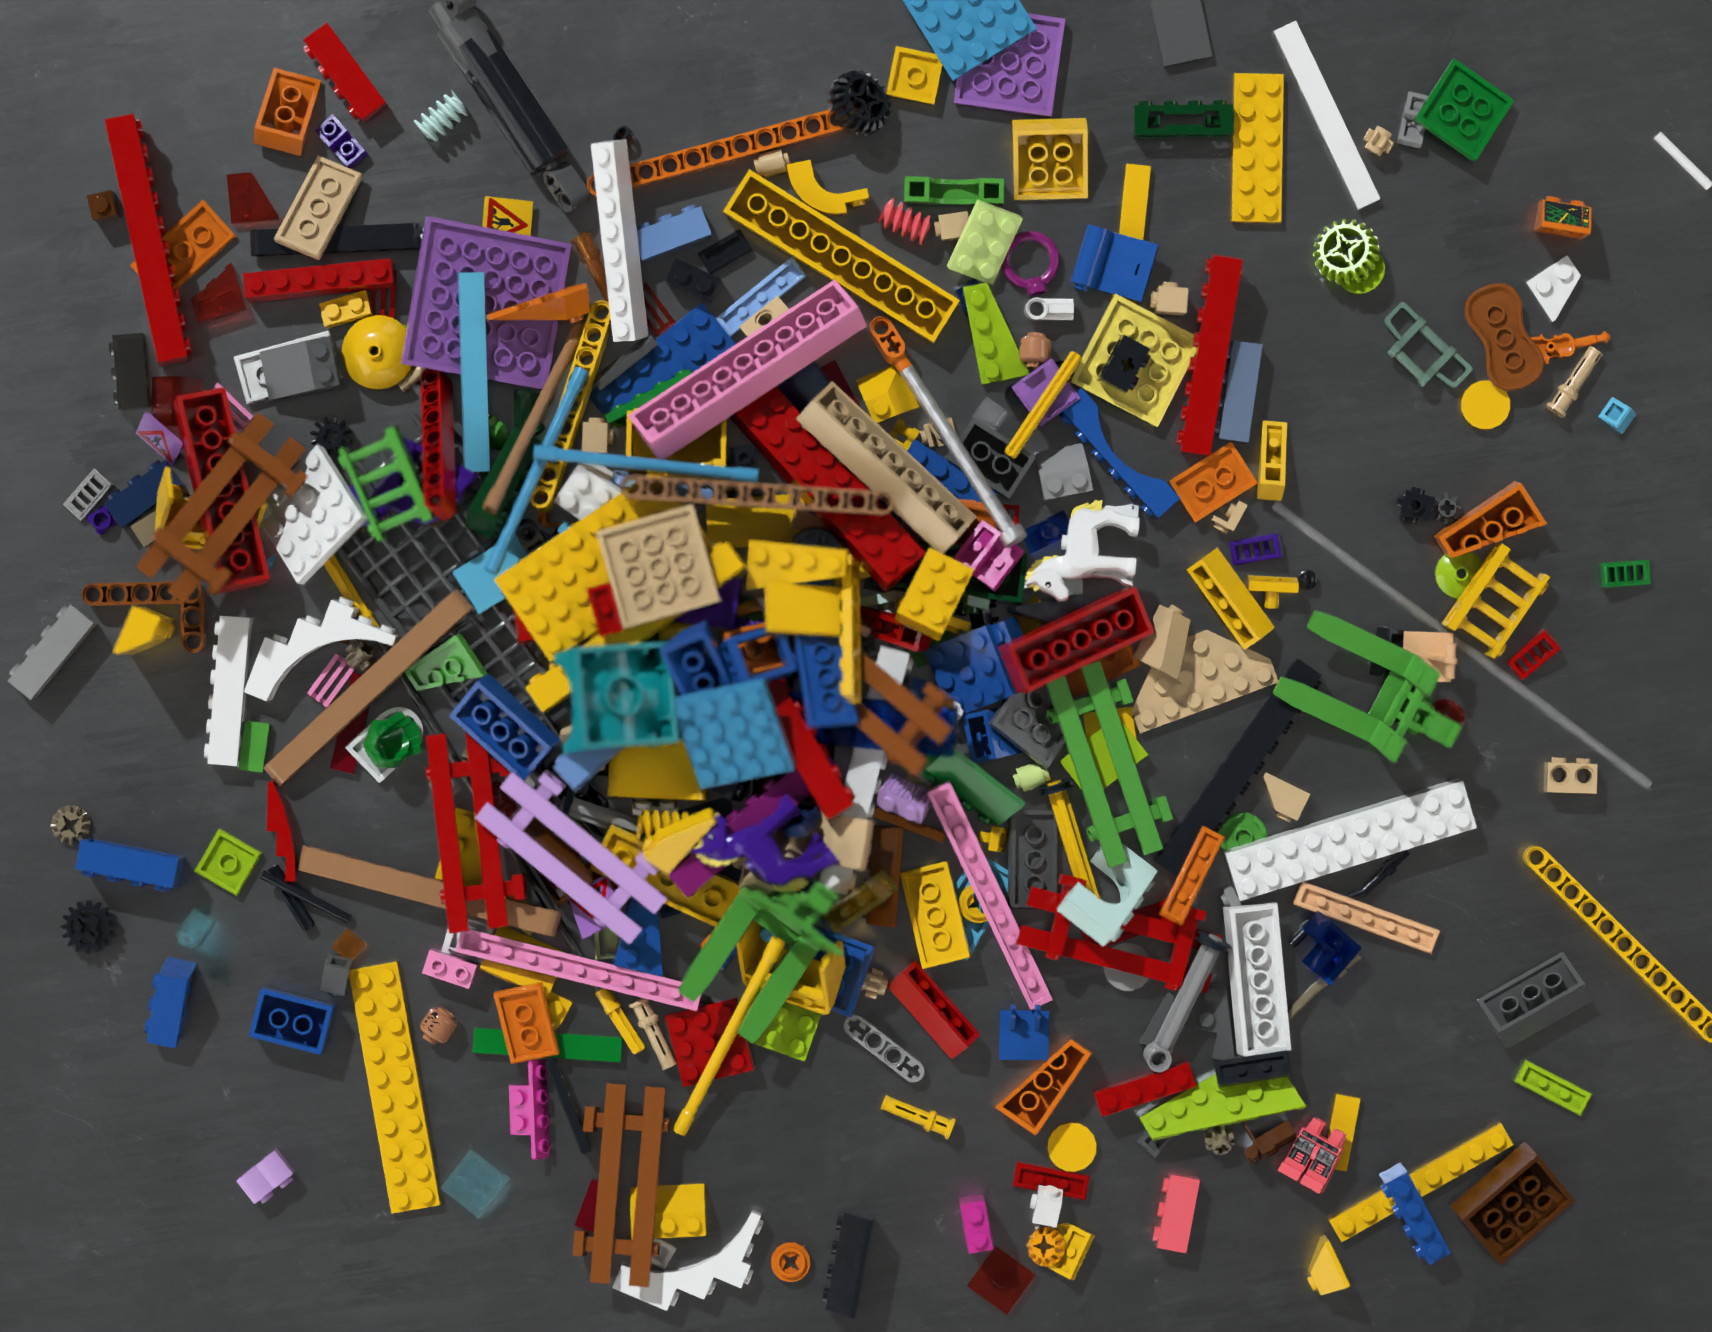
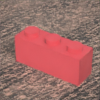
(1176, 1212)

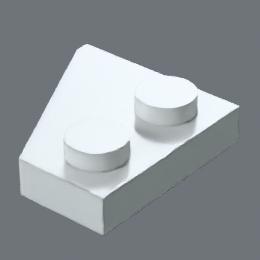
(1554, 286)

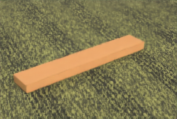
(1366, 917)

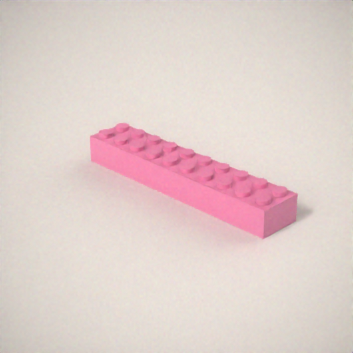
(747, 370)

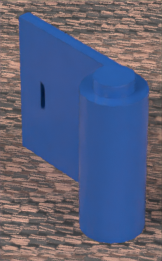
(1111, 263)

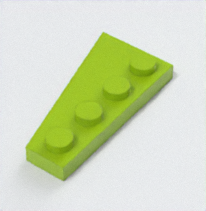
(992, 340)

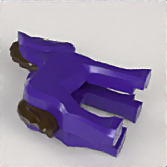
(406, 503)

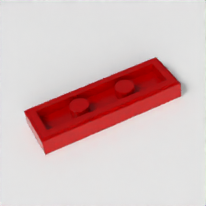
(1031, 1176)

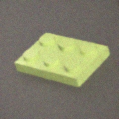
(984, 242)

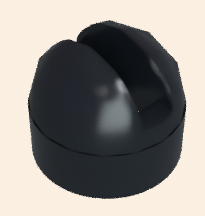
(624, 133)
(1302, 579)

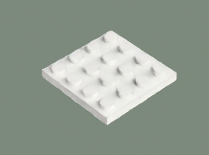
(315, 520)

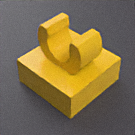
(996, 838)

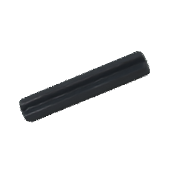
(293, 903)

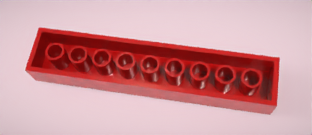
(146, 240)
(801, 460)

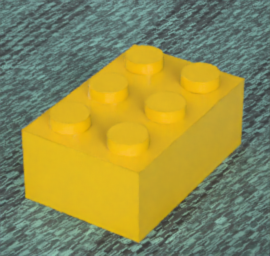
(934, 594)

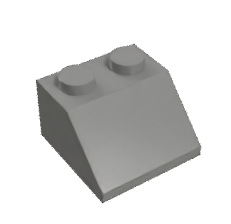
(1063, 472)

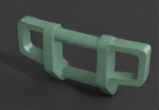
(1447, 352)

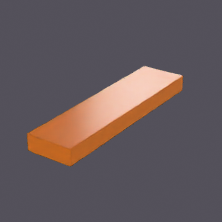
(1191, 875)

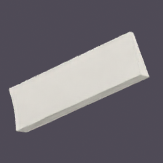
(1257, 979)

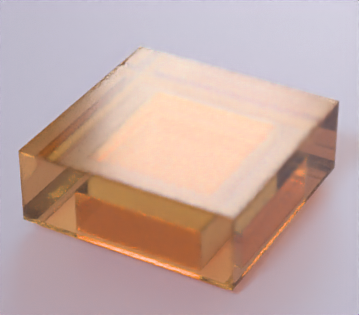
(349, 944)

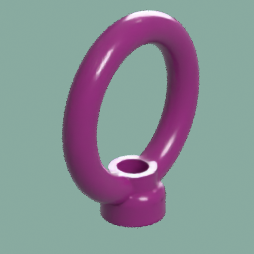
(1035, 285)

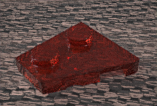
(219, 297)

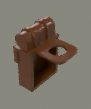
(1268, 1143)

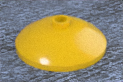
(385, 367)

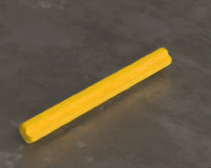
(1043, 404)

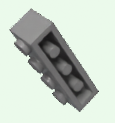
(51, 652)

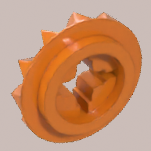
(778, 1262)

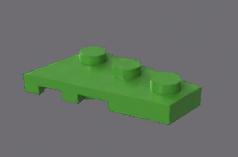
(446, 664)

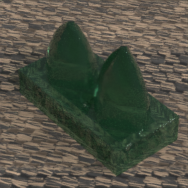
(523, 404)

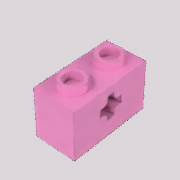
(450, 968)

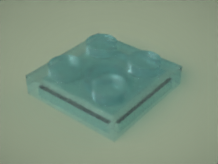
(475, 1183)

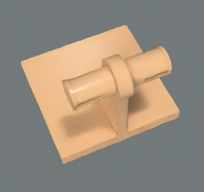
(1435, 649)

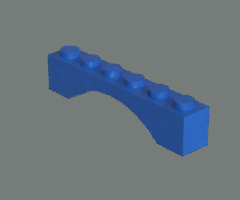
(1152, 492)

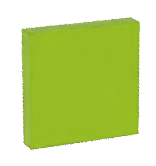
(228, 862)

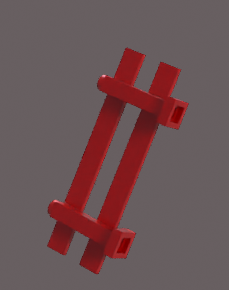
(493, 889)
(1059, 944)

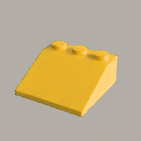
(1050, 158)

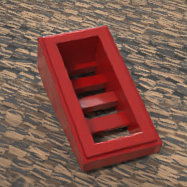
(1555, 647)

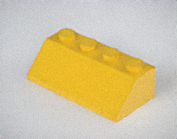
(144, 630)

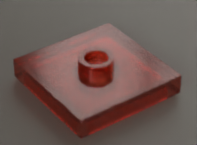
(1001, 1280)

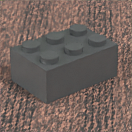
(989, 455)

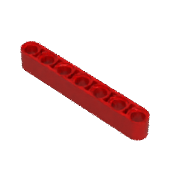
(438, 443)

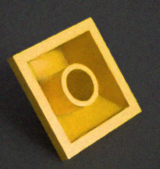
(886, 394)
(1326, 1270)

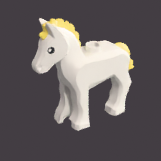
(1082, 551)

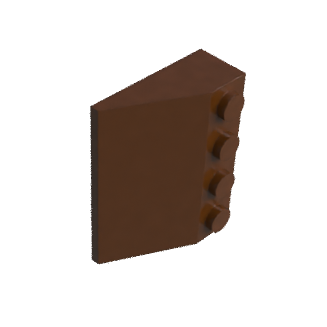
(1512, 1203)

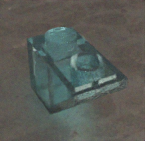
(195, 928)

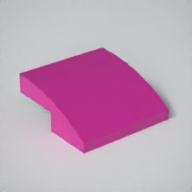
(988, 555)

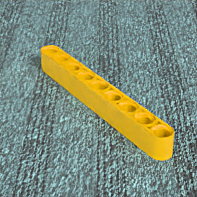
(574, 419)

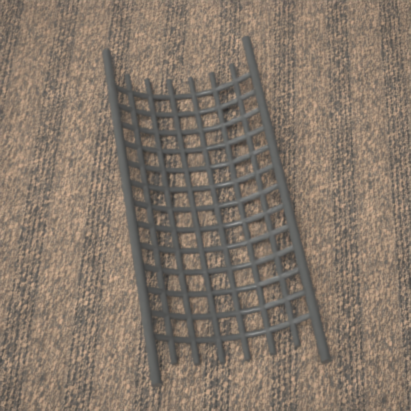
(391, 616)

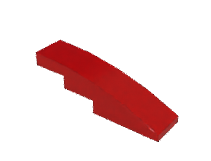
(279, 821)

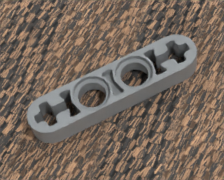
(882, 1050)

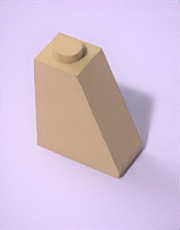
(1167, 645)

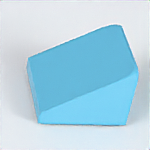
(1617, 415)

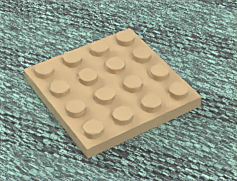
(658, 566)

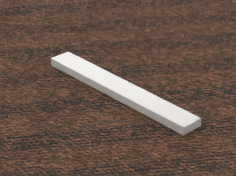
(1326, 115)

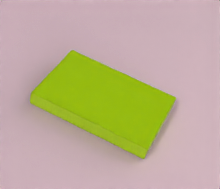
(1102, 756)

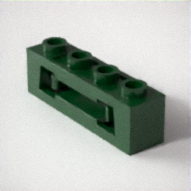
(1195, 108)

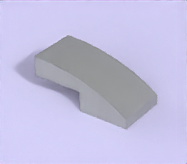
(1411, 132)

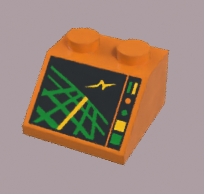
(1563, 218)

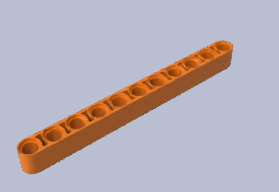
(728, 145)

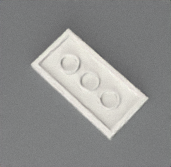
(251, 370)

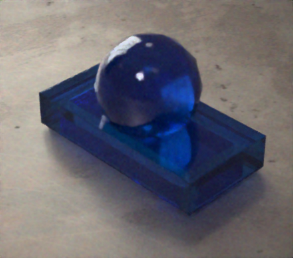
(1046, 532)

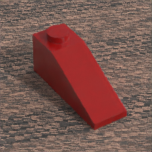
(892, 631)

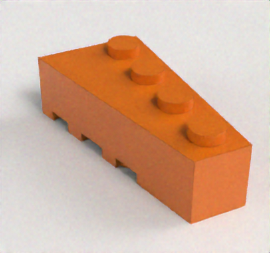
(1492, 521)
(1042, 1092)

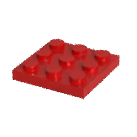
(696, 1037)

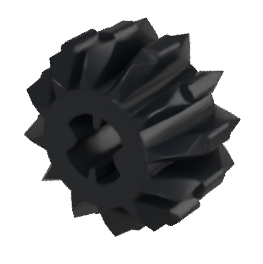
(324, 432)

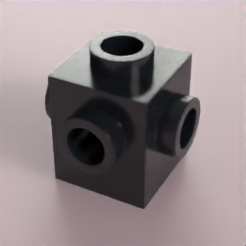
(1423, 502)

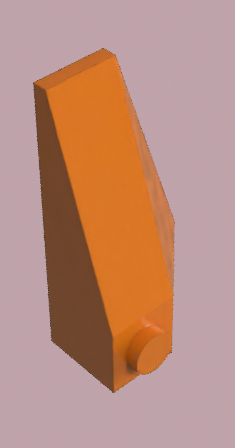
(556, 306)

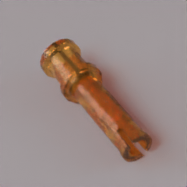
(590, 257)

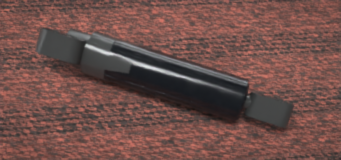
(508, 99)

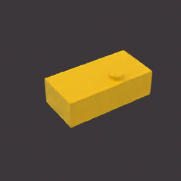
(742, 523)

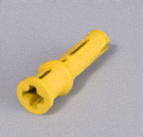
(890, 1104)

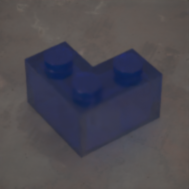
(1333, 948)

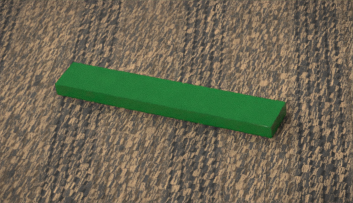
(570, 1045)

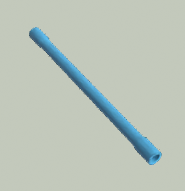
(554, 454)
(499, 552)

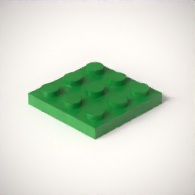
(1463, 110)

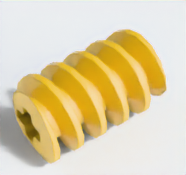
(652, 823)

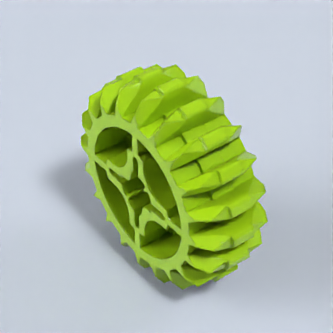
(1355, 248)

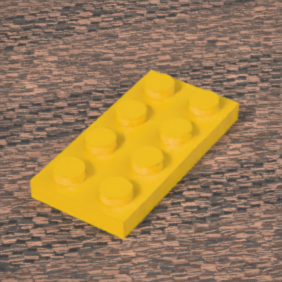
(935, 915)

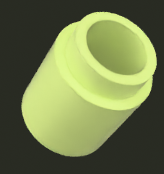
(1031, 776)

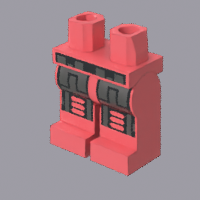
(1316, 1148)

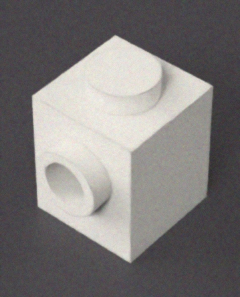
(1046, 1205)

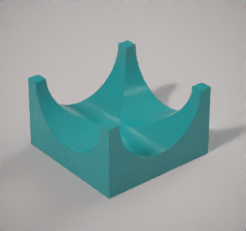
(619, 697)

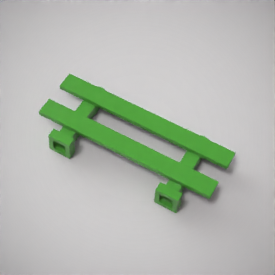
(1140, 813)

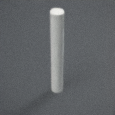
(1699, 176)

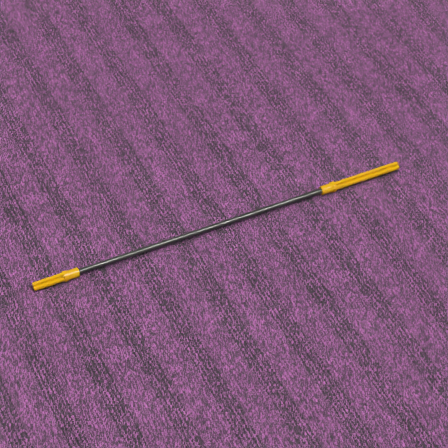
(605, 996)

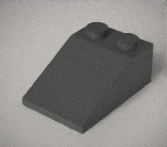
(301, 368)

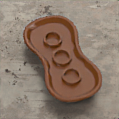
(1497, 318)

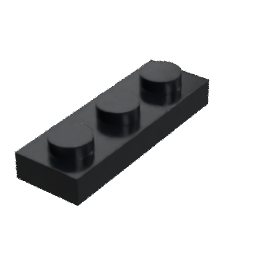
(1252, 1068)

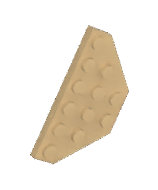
(1209, 675)

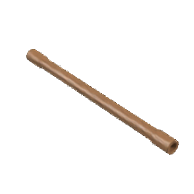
(498, 491)

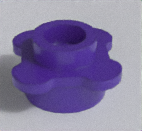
(95, 517)

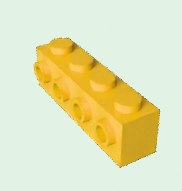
(1230, 598)

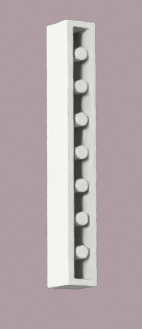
(619, 240)

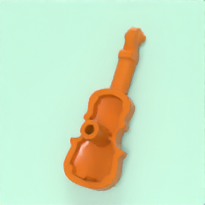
(1565, 345)

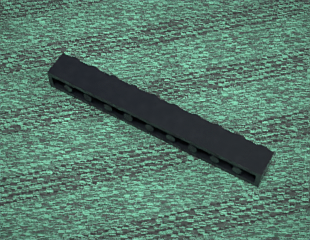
(1235, 770)

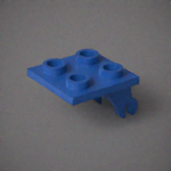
(1024, 1034)

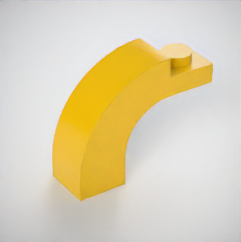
(817, 198)

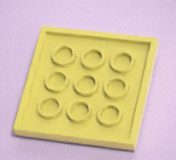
(1160, 378)

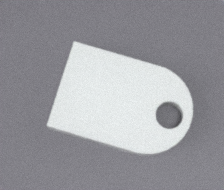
(356, 745)

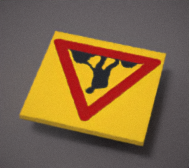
(508, 215)

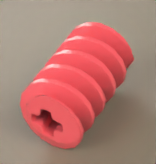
(905, 220)

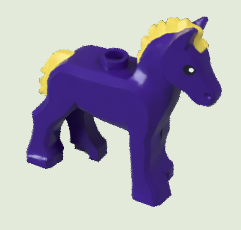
(763, 852)

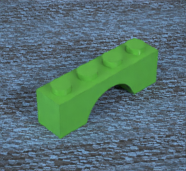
(953, 192)

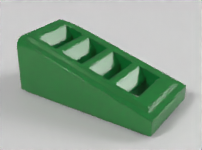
(1605, 573)

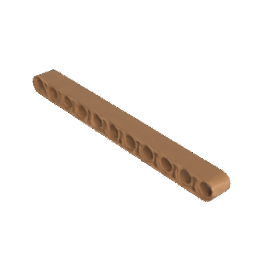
(769, 495)
(368, 687)
(417, 888)

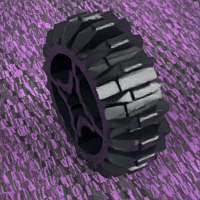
(864, 98)

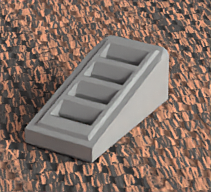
(107, 486)

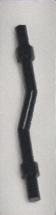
(1387, 868)

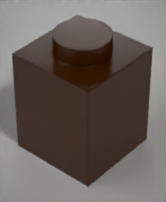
(103, 206)

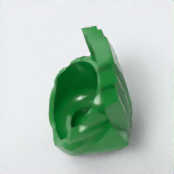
(392, 740)

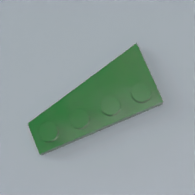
(618, 416)

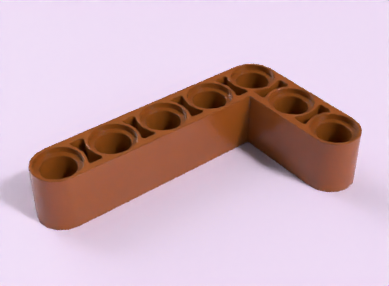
(156, 598)

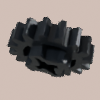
(97, 935)

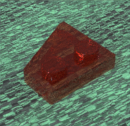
(248, 200)

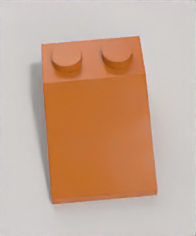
(286, 111)

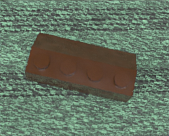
(560, 850)
(885, 855)

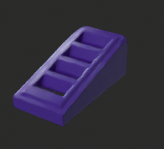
(1277, 541)

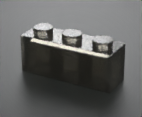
(130, 371)

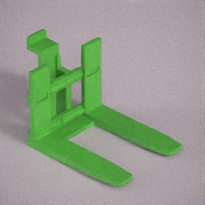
(1375, 725)
(786, 918)

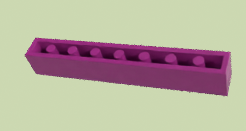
(693, 873)

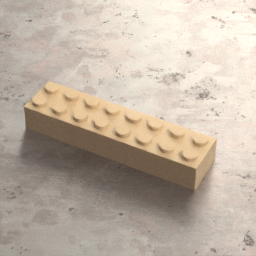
(886, 467)

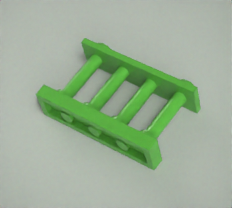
(402, 463)

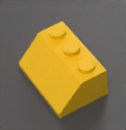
(678, 1211)

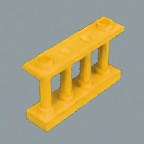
(1471, 599)

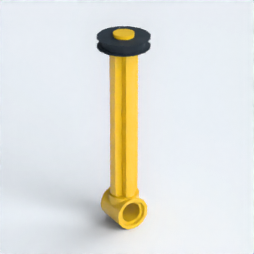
(1070, 831)

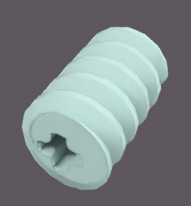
(442, 117)

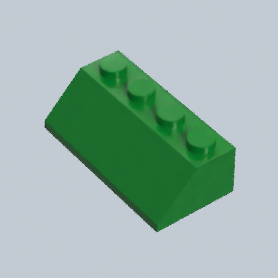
(973, 787)

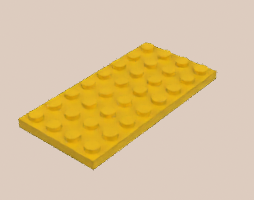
(553, 580)

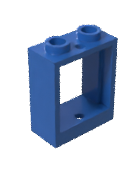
(737, 667)

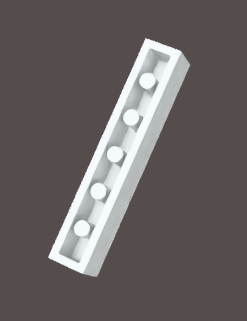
(229, 685)

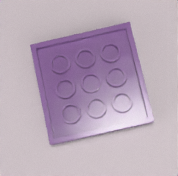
(1020, 76)

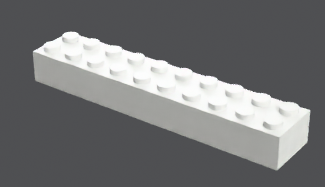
(864, 769)
(1349, 839)

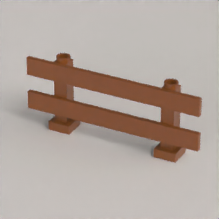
(201, 564)
(922, 715)
(603, 1243)

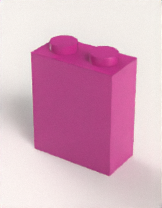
(976, 1223)

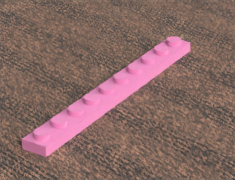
(989, 894)
(573, 968)

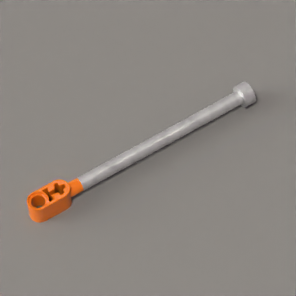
(1011, 533)

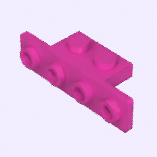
(530, 1109)

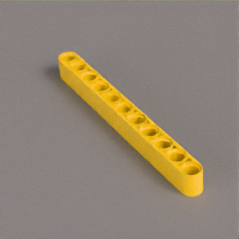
(1612, 938)

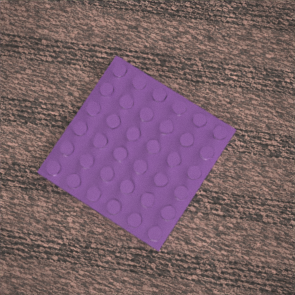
(514, 272)

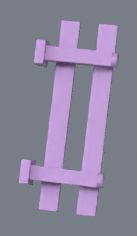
(536, 804)

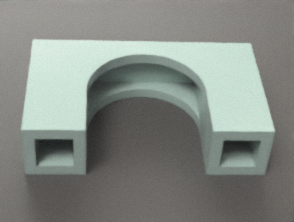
(1104, 919)

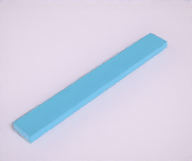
(473, 371)

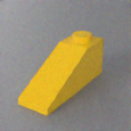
(1272, 461)
(674, 841)

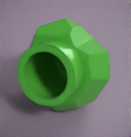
(497, 432)

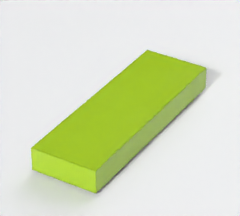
(1553, 1087)

